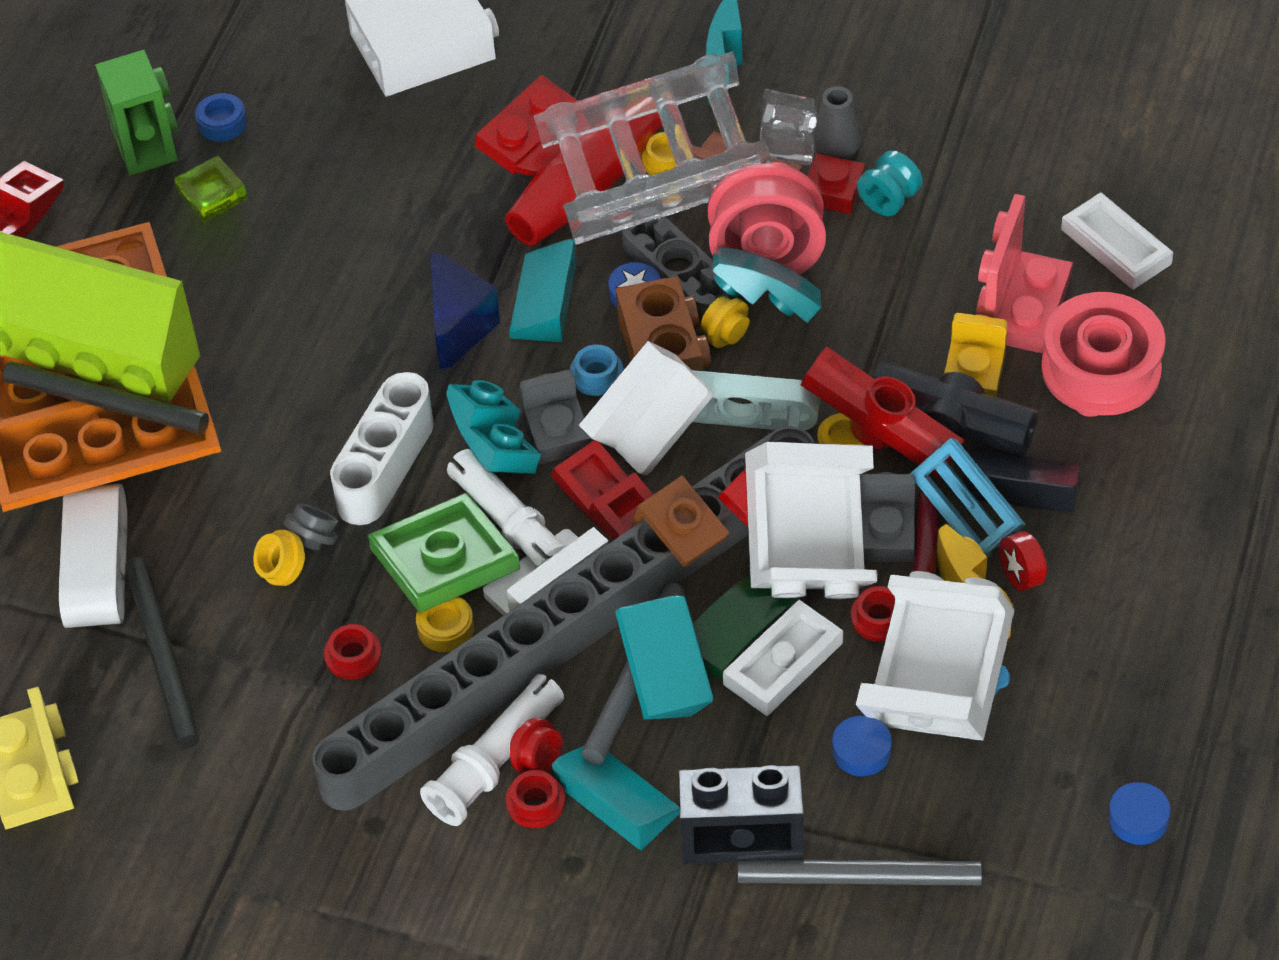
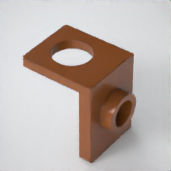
(682, 521)

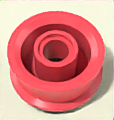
(769, 214)
(1103, 353)

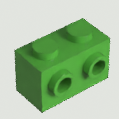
(138, 111)

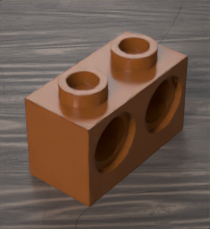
(663, 316)

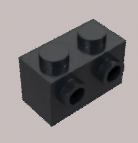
(741, 814)

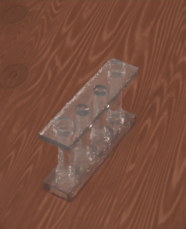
(643, 195)

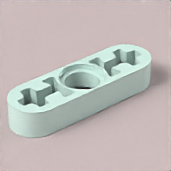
(789, 402)

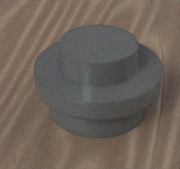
(312, 526)

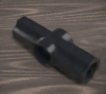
(967, 410)

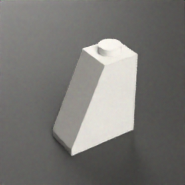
(420, 39)

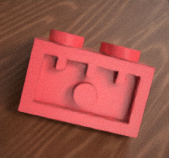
(1020, 284)

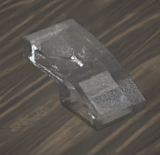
(788, 126)

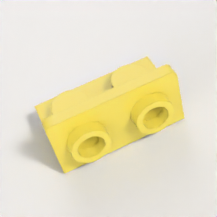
(31, 767)

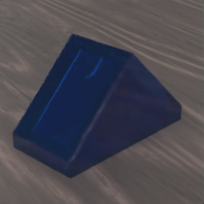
(462, 309)

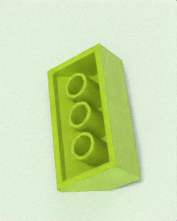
(94, 318)

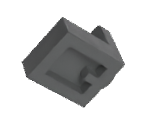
(553, 415)
(888, 517)

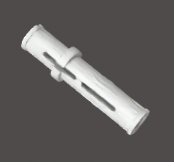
(520, 525)

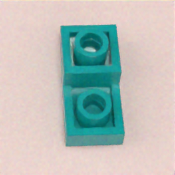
(751, 275)
(489, 429)

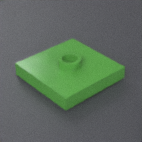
(443, 552)

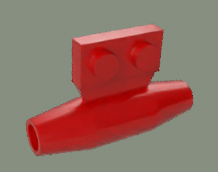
(515, 145)

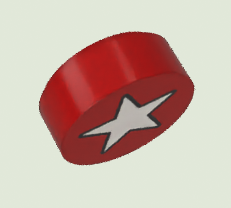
(1022, 560)

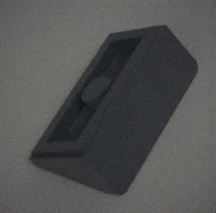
(1028, 480)

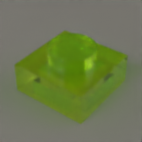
(210, 188)

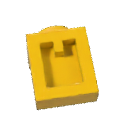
(978, 349)

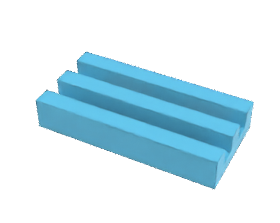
(953, 448)

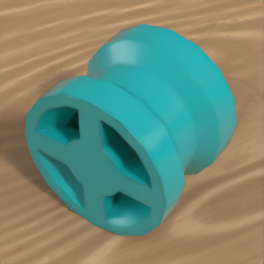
(889, 183)

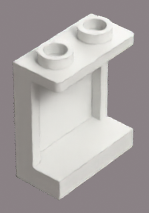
(807, 518)
(940, 656)

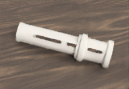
(478, 765)

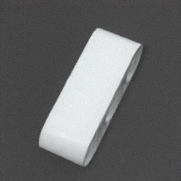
(382, 448)
(93, 557)

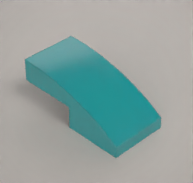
(726, 32)

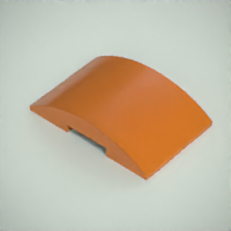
(69, 446)

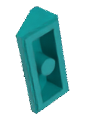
(544, 293)
(664, 658)
(616, 796)

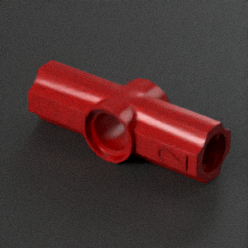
(879, 408)

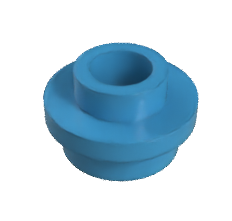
(595, 360)

